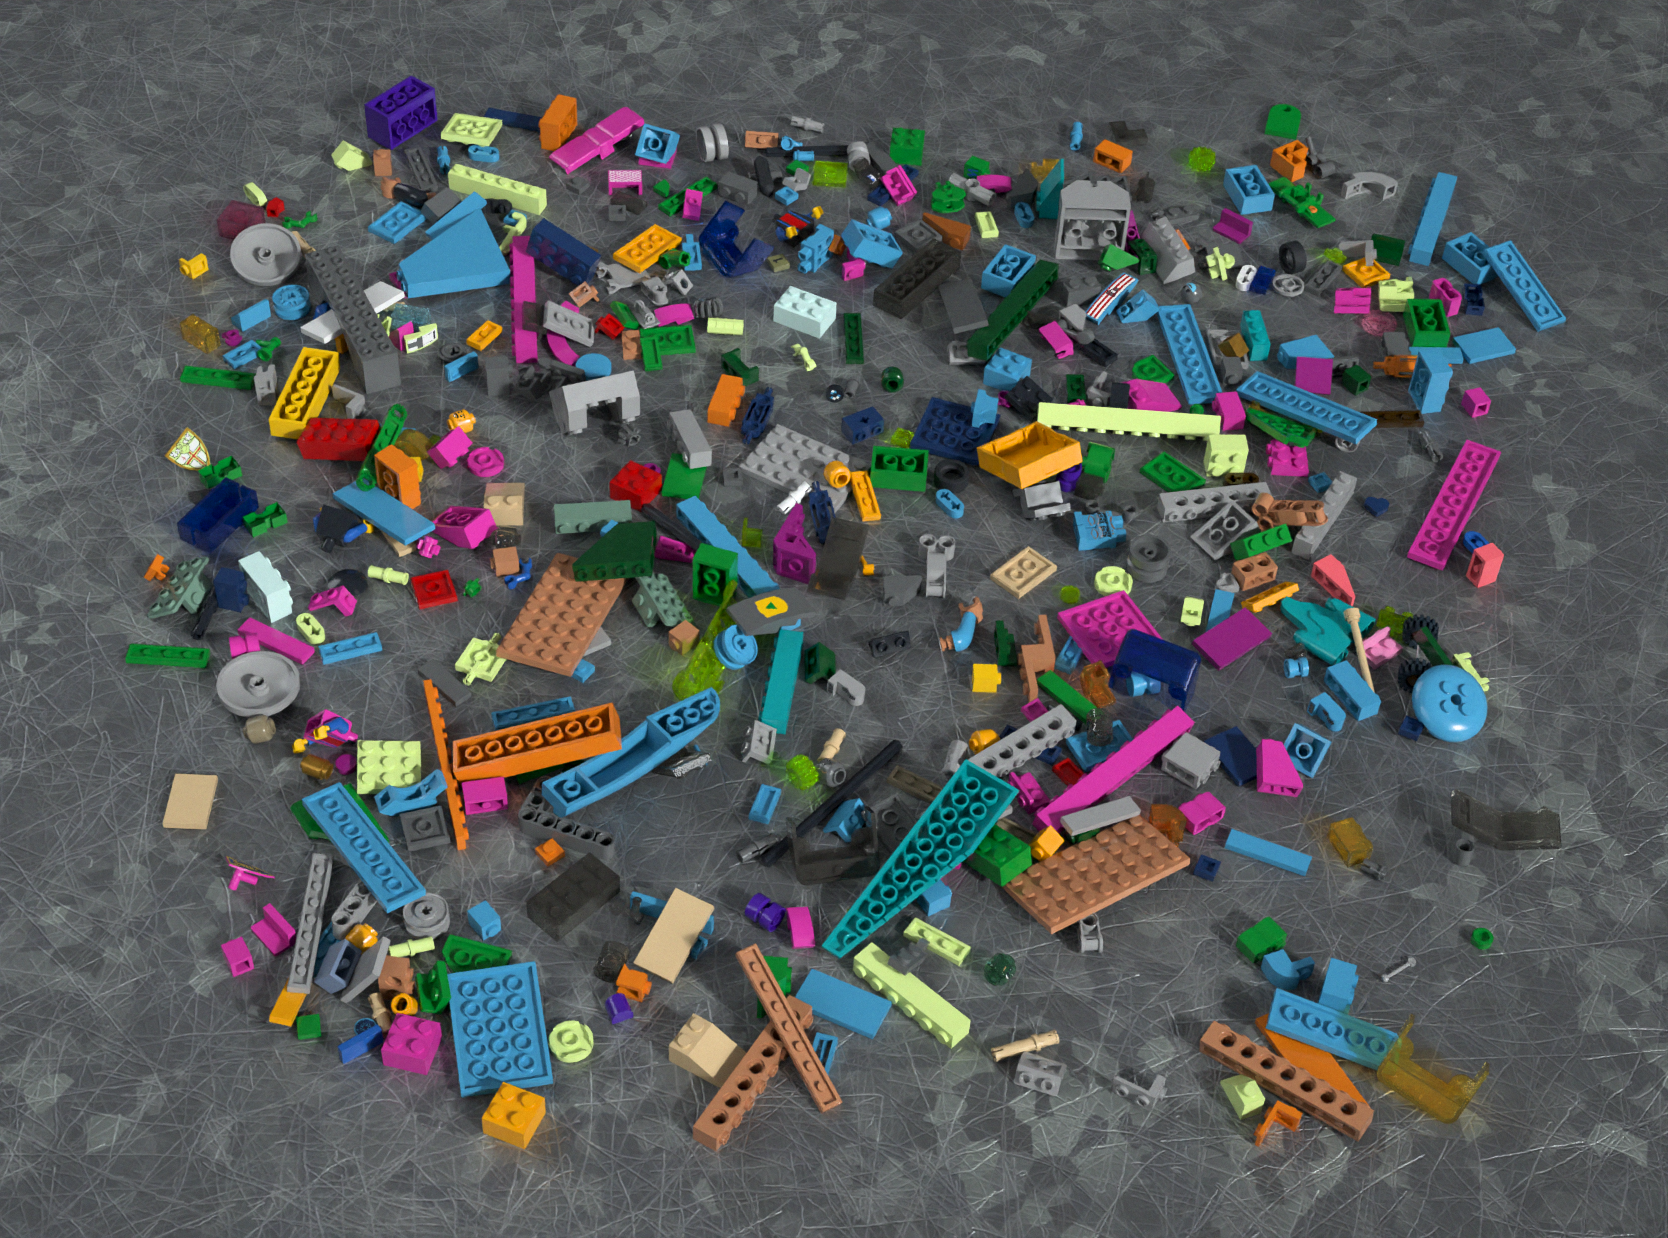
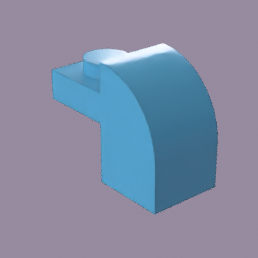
(1283, 972)

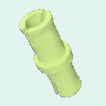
(388, 575)
(411, 947)

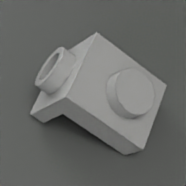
(799, 181)

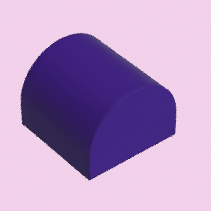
(618, 1008)

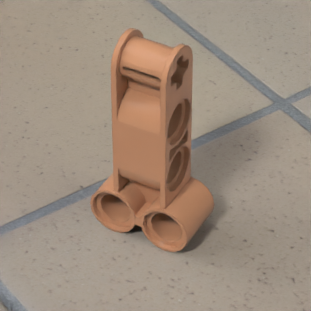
(1291, 512)

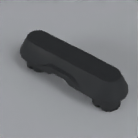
(763, 176)
(497, 206)

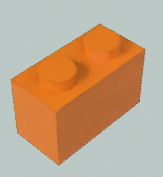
(1112, 156)

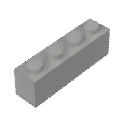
(689, 439)

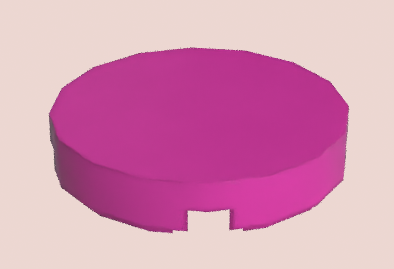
(485, 462)

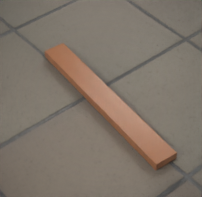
(788, 1028)

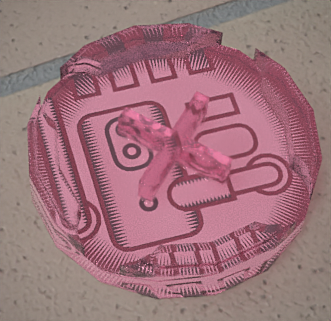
(1378, 322)

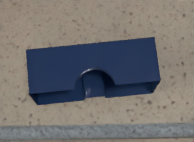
(1473, 299)

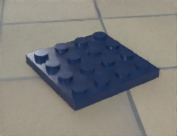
(949, 432)

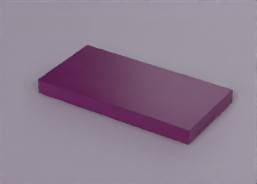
(1231, 638)

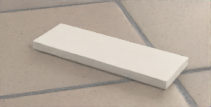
(327, 326)

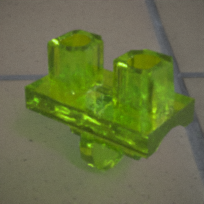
(1389, 618)

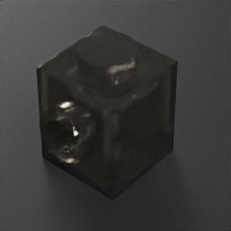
(1089, 486)

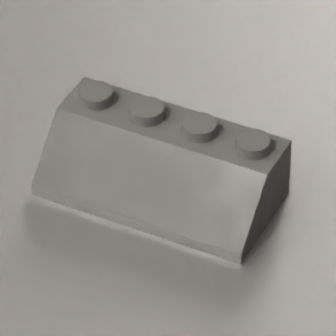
(1172, 255)

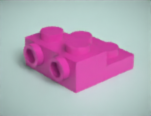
(1286, 459)

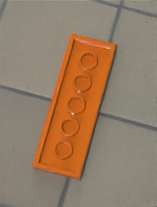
(1314, 1060)

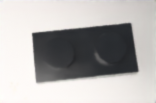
(1099, 352)

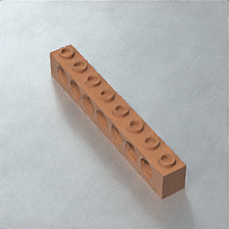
(1290, 1090)
(715, 1135)

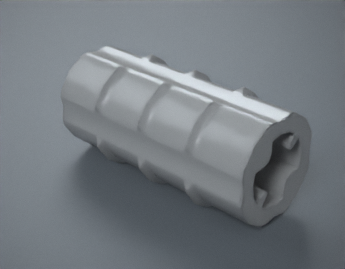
(954, 758)

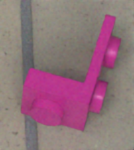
(854, 268)
(338, 596)

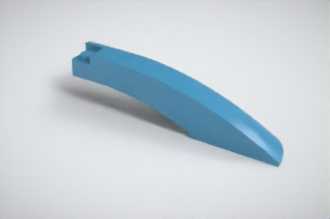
(641, 752)

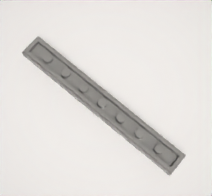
(310, 924)

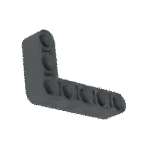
(539, 823)

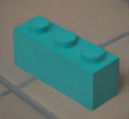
(1255, 335)

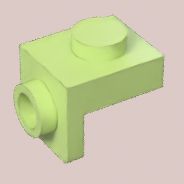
(1192, 611)

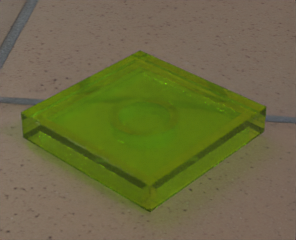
(830, 174)

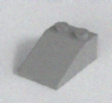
(1225, 527)

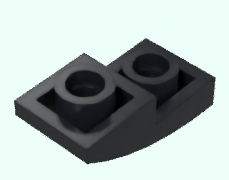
(1119, 395)

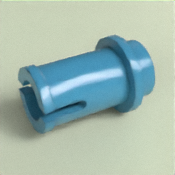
(803, 155)

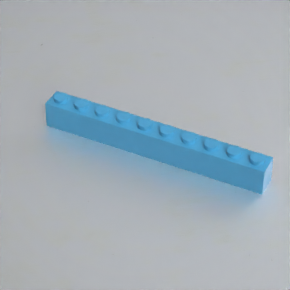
(710, 531)

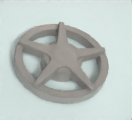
(1288, 285)

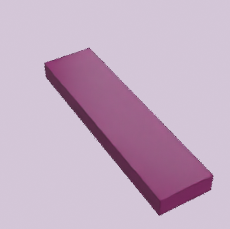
(277, 641)

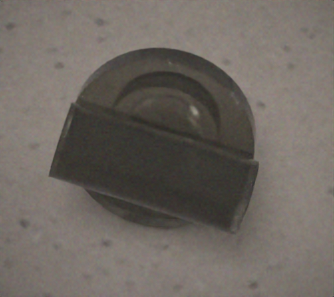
(1296, 651)

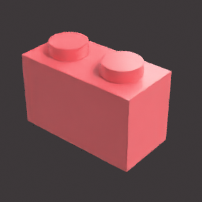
(1484, 565)

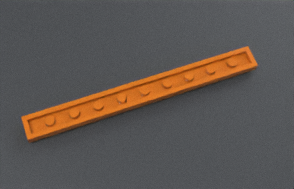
(444, 756)

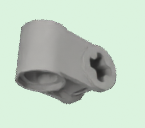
(655, 291)
(1089, 934)

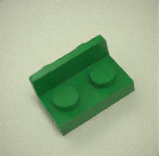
(433, 989)

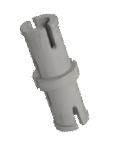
(807, 124)

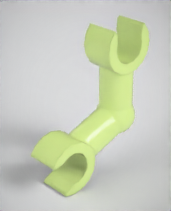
(808, 362)

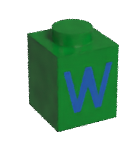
(976, 167)

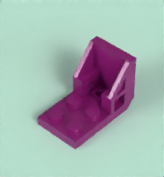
(791, 551)

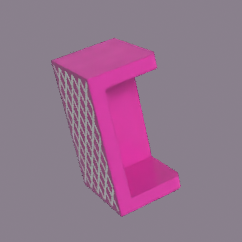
(624, 179)

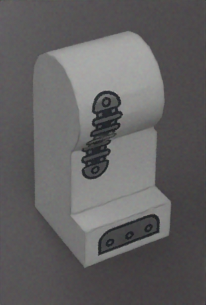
(846, 687)

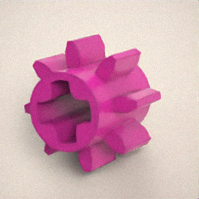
(428, 546)

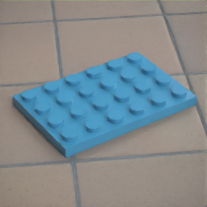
(499, 1029)

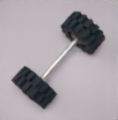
(1412, 670)

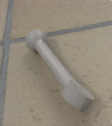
(1410, 962)

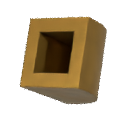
(1233, 346)

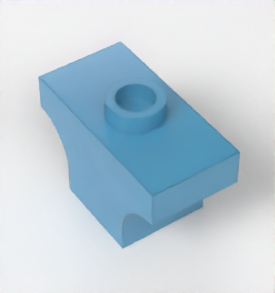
(984, 409)

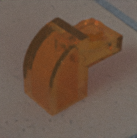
(1094, 685)
(1168, 821)

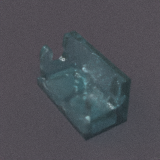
(405, 313)

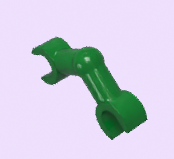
(289, 223)

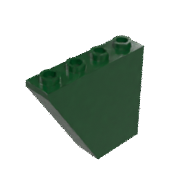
(621, 553)

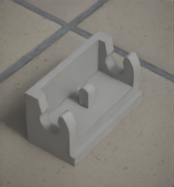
(266, 386)

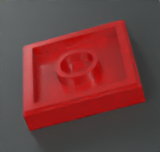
(433, 589)

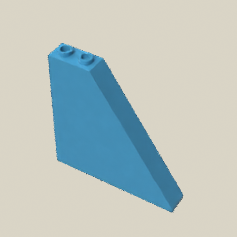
(455, 261)

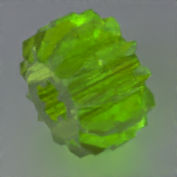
(1202, 158)
(802, 772)

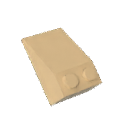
(505, 502)
(705, 1051)

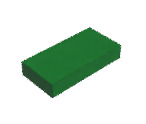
(625, 315)
(651, 353)

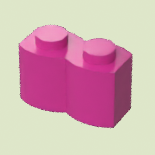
(1450, 297)
(1202, 812)

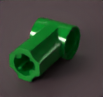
(674, 258)

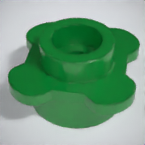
(472, 588)

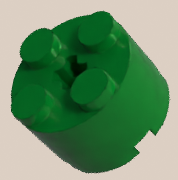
(1098, 460)

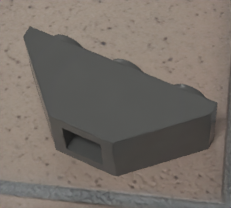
(1023, 190)

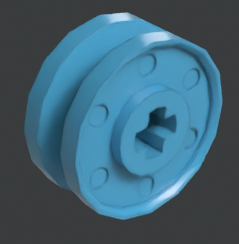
(291, 302)
(735, 648)

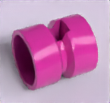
(244, 645)

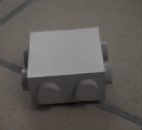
(1190, 760)

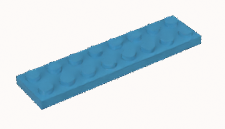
(1189, 353)
(1307, 407)
(363, 847)

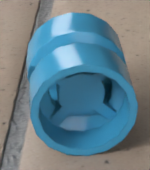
(1138, 684)

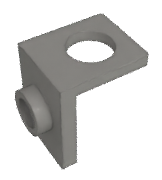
(676, 278)

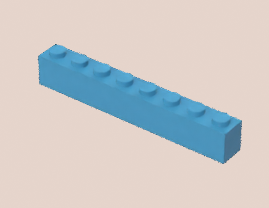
(1432, 218)

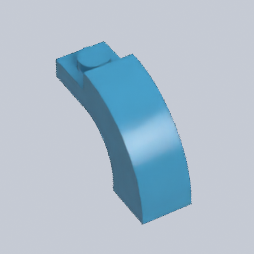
(423, 795)

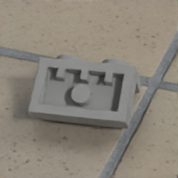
(959, 354)
(758, 742)
(1039, 1073)

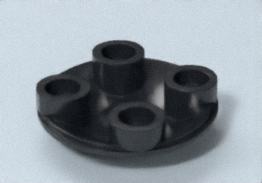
(351, 579)

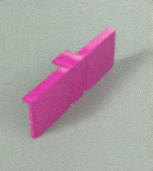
(597, 140)

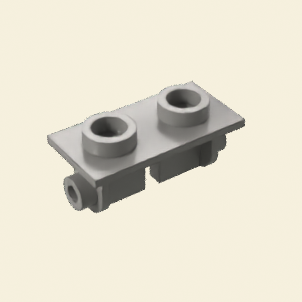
(644, 315)

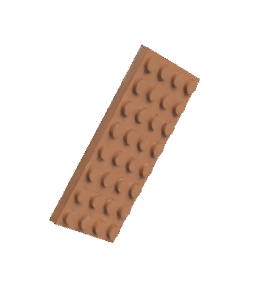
(559, 619)
(1095, 873)

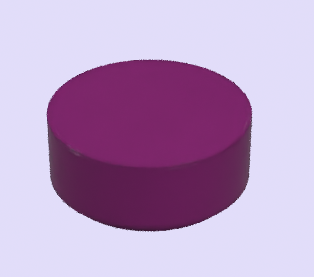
(346, 764)

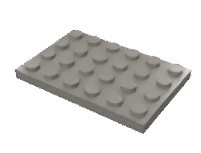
(790, 458)

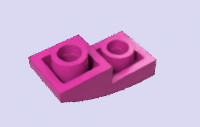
(998, 182)
(679, 312)
(801, 927)

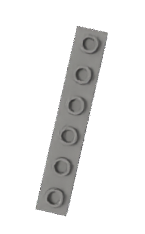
(1207, 501)
(1025, 737)

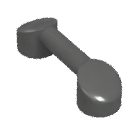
(1084, 337)
(1128, 512)

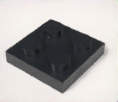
(1026, 397)

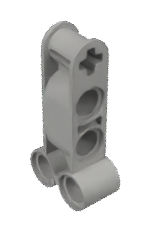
(936, 554)

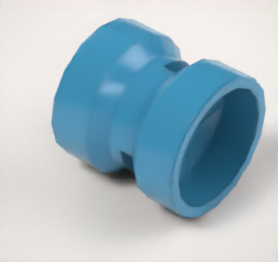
(1296, 667)

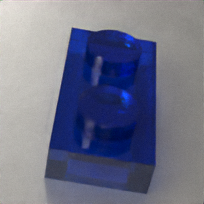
(1262, 280)

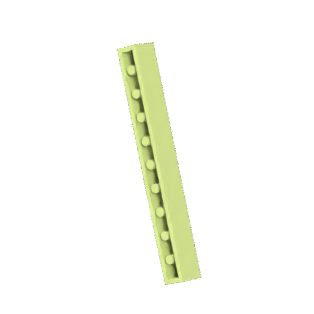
(1128, 420)

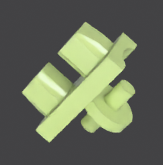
(1221, 263)

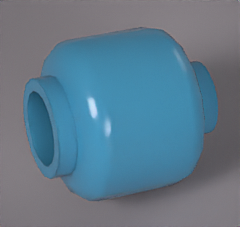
(879, 218)

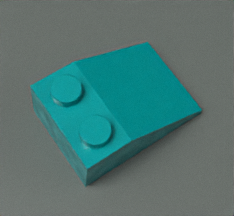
(1050, 191)

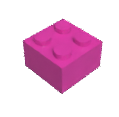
(411, 1044)

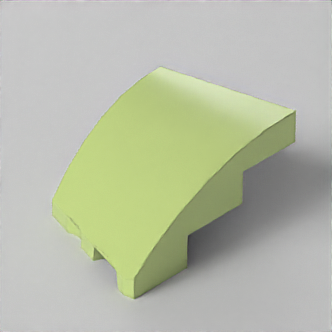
(1394, 294)

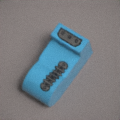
(1327, 711)

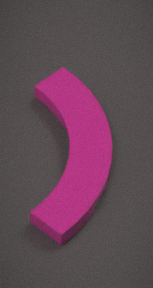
(558, 344)

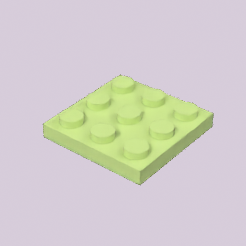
(471, 129)
(387, 763)

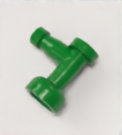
(265, 352)

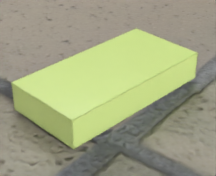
(986, 224)

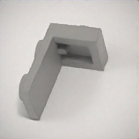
(1359, 248)
(1095, 395)
(354, 401)
(1138, 1094)

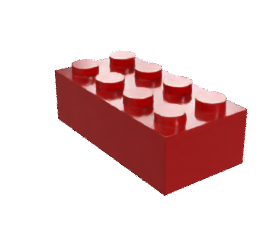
(337, 438)

